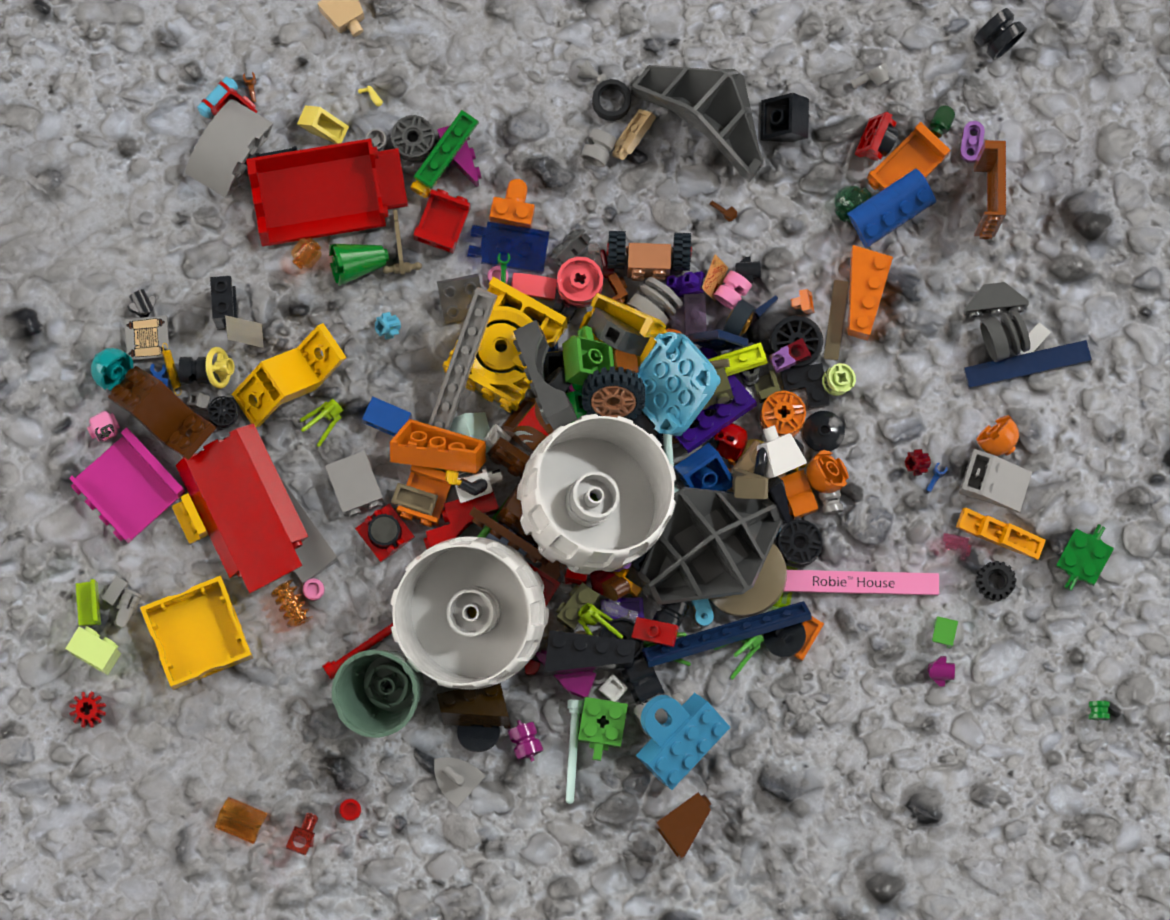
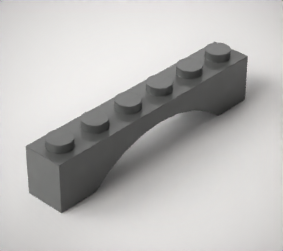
(554, 402)

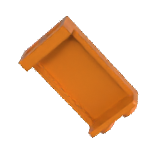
(918, 151)

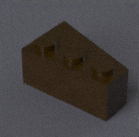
(474, 707)

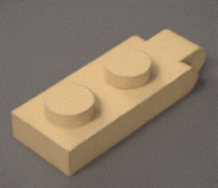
(633, 134)

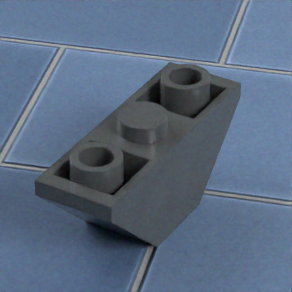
(995, 299)
(616, 333)

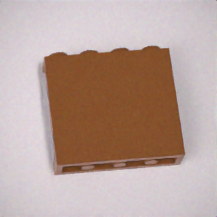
(993, 161)

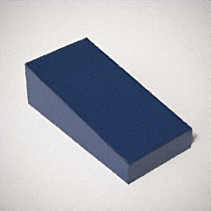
(760, 311)

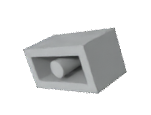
(115, 591)

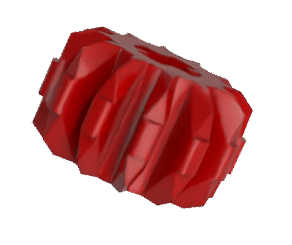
(81, 705)

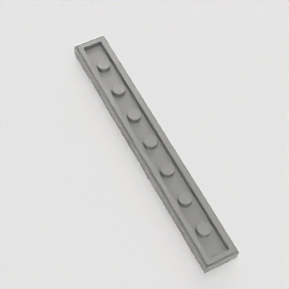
(463, 359)

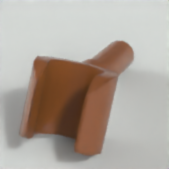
(250, 84)

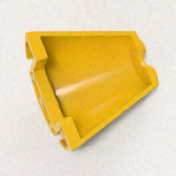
(646, 324)

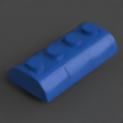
(892, 207)

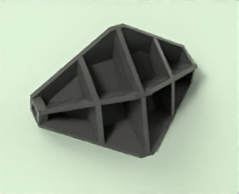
(710, 102)
(709, 547)

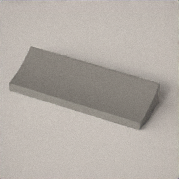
(315, 552)

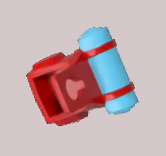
(220, 96)

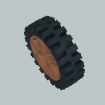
(613, 393)

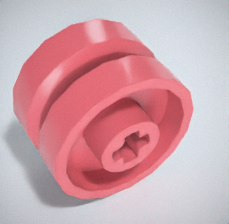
(577, 270)

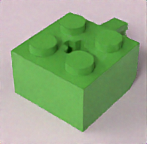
(585, 355)
(598, 737)

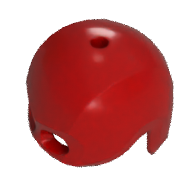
(731, 441)

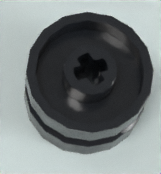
(1000, 34)

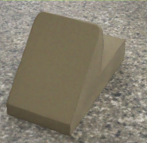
(749, 485)

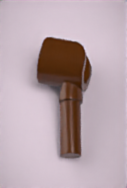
(729, 214)

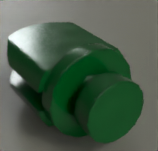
(942, 120)

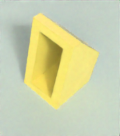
(322, 124)

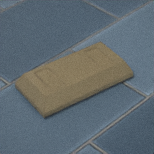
(414, 499)

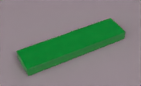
(446, 149)

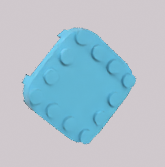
(676, 383)

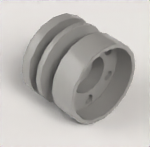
(657, 300)

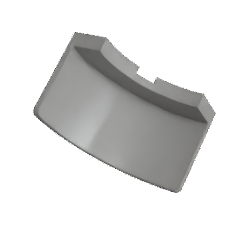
(225, 147)

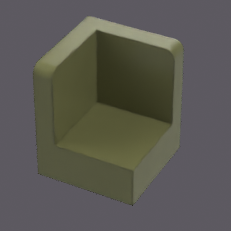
(766, 386)

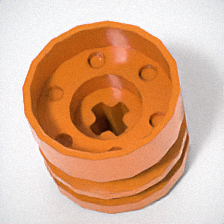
(793, 408)

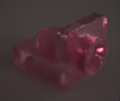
(954, 542)

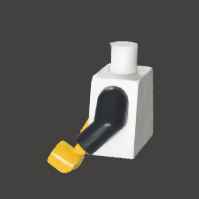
(778, 454)
(473, 484)

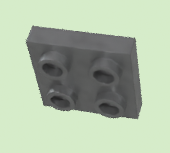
(457, 296)

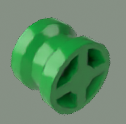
(1099, 710)

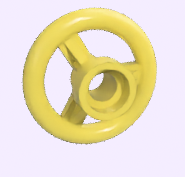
(223, 367)

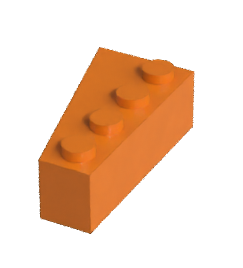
(867, 283)

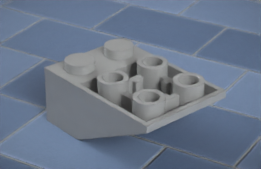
(995, 481)

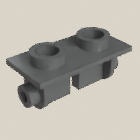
(575, 241)

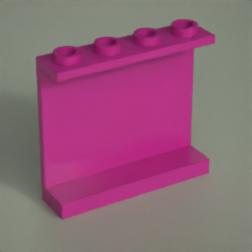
(127, 487)

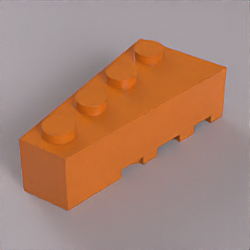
(436, 448)

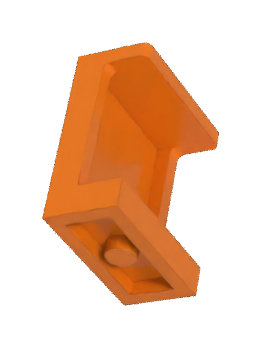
(430, 481)

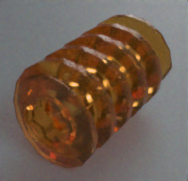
(290, 604)

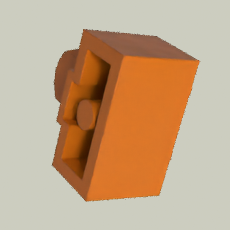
(513, 208)

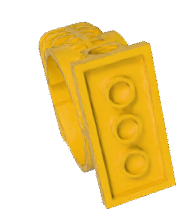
(511, 386)

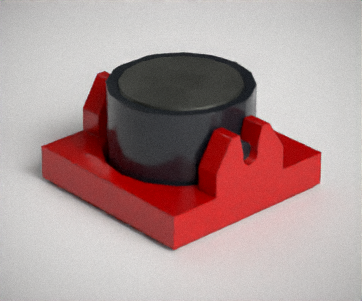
(877, 137)
(384, 531)

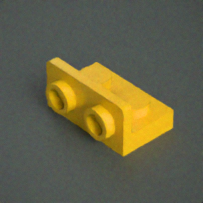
(189, 519)

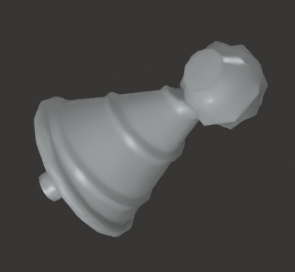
(587, 71)

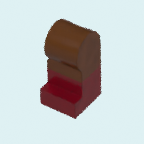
(609, 584)

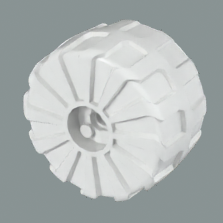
(624, 472)
(434, 618)

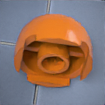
(999, 438)
(826, 473)

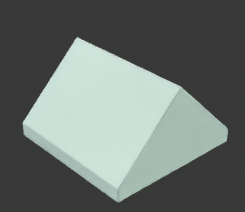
(471, 425)

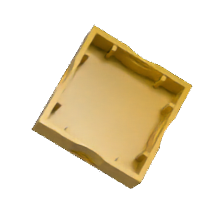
(196, 632)

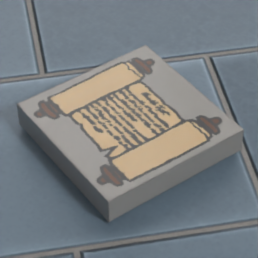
(146, 337)

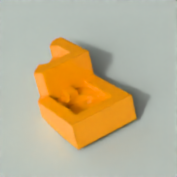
(635, 590)

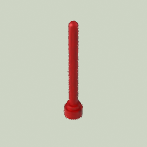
(332, 667)

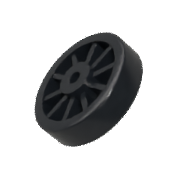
(800, 322)

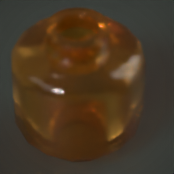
(306, 253)

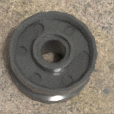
(409, 126)

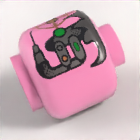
(103, 426)

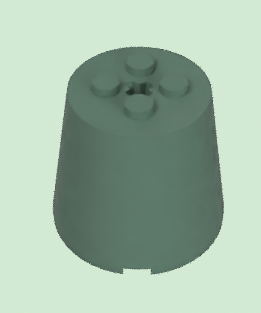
(364, 697)

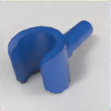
(936, 476)

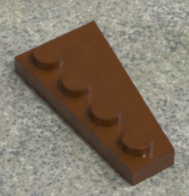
(500, 531)

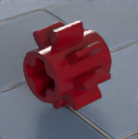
(917, 462)

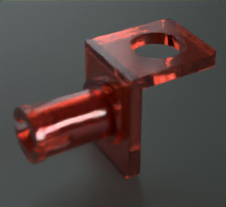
(303, 835)

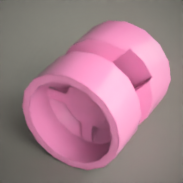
(732, 290)

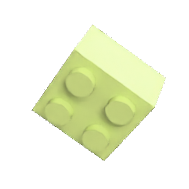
(93, 650)

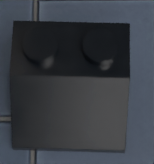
(785, 118)

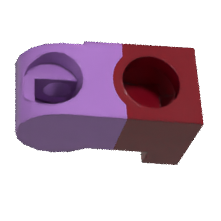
(790, 355)

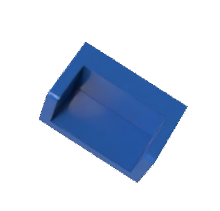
(385, 416)

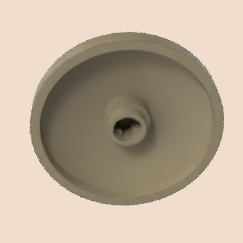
(765, 592)

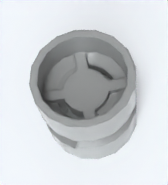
(597, 150)

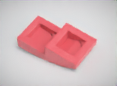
(535, 285)

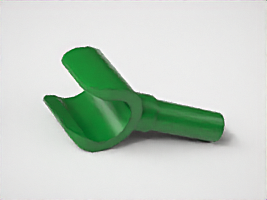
(503, 266)

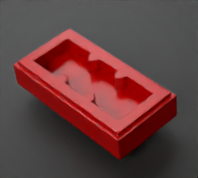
(655, 632)

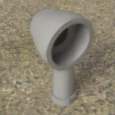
(878, 75)

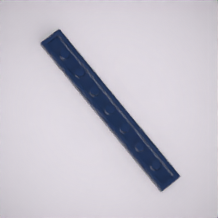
(727, 634)

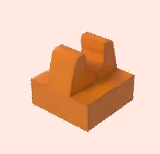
(803, 302)

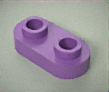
(971, 142)

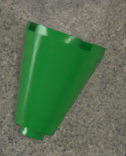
(355, 260)

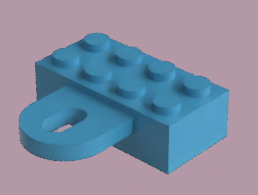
(682, 739)

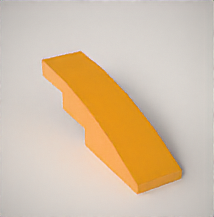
(1000, 533)

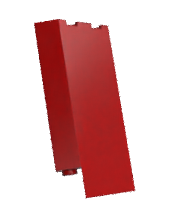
(325, 190)
(244, 507)

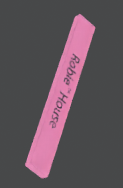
(862, 582)

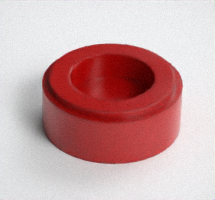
(350, 809)

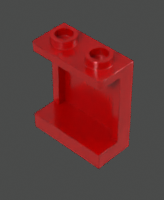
(442, 220)

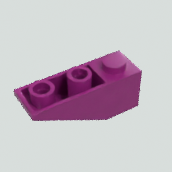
(464, 160)
(576, 683)

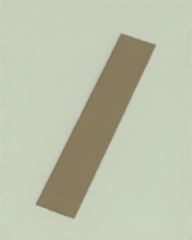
(836, 320)

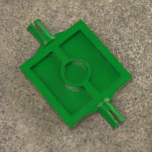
(1084, 557)

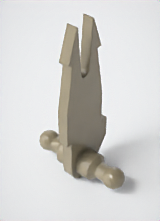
(401, 267)

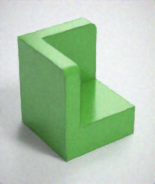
(944, 631)

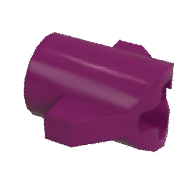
(941, 671)

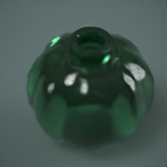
(848, 199)

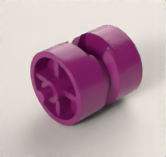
(525, 740)

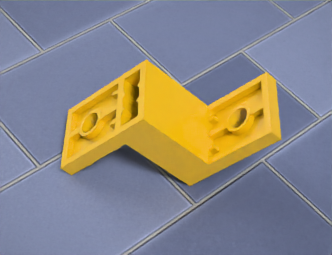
(289, 375)

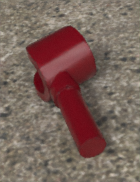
(605, 271)

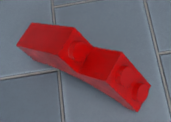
(459, 518)

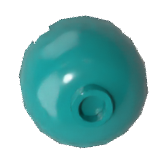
(110, 367)

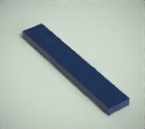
(1027, 364)

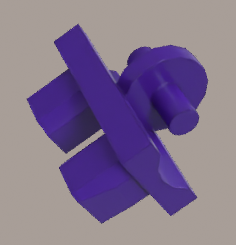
(686, 284)

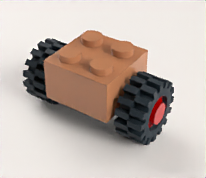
(647, 258)

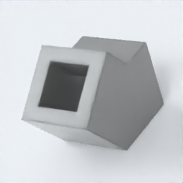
(198, 401)

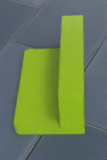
(88, 603)

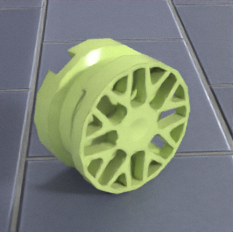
(839, 379)

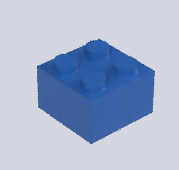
(705, 470)

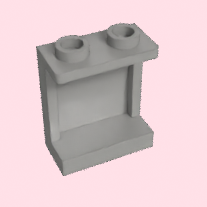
(354, 484)

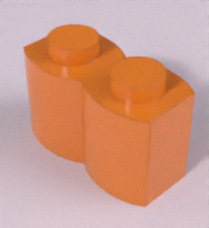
(799, 495)

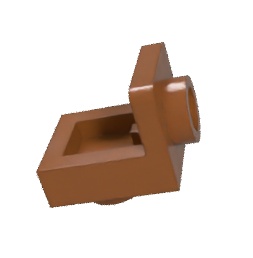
(618, 286)

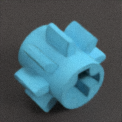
(387, 325)

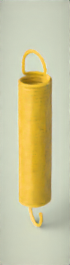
(171, 369)

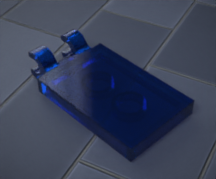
(525, 246)

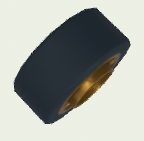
(740, 318)

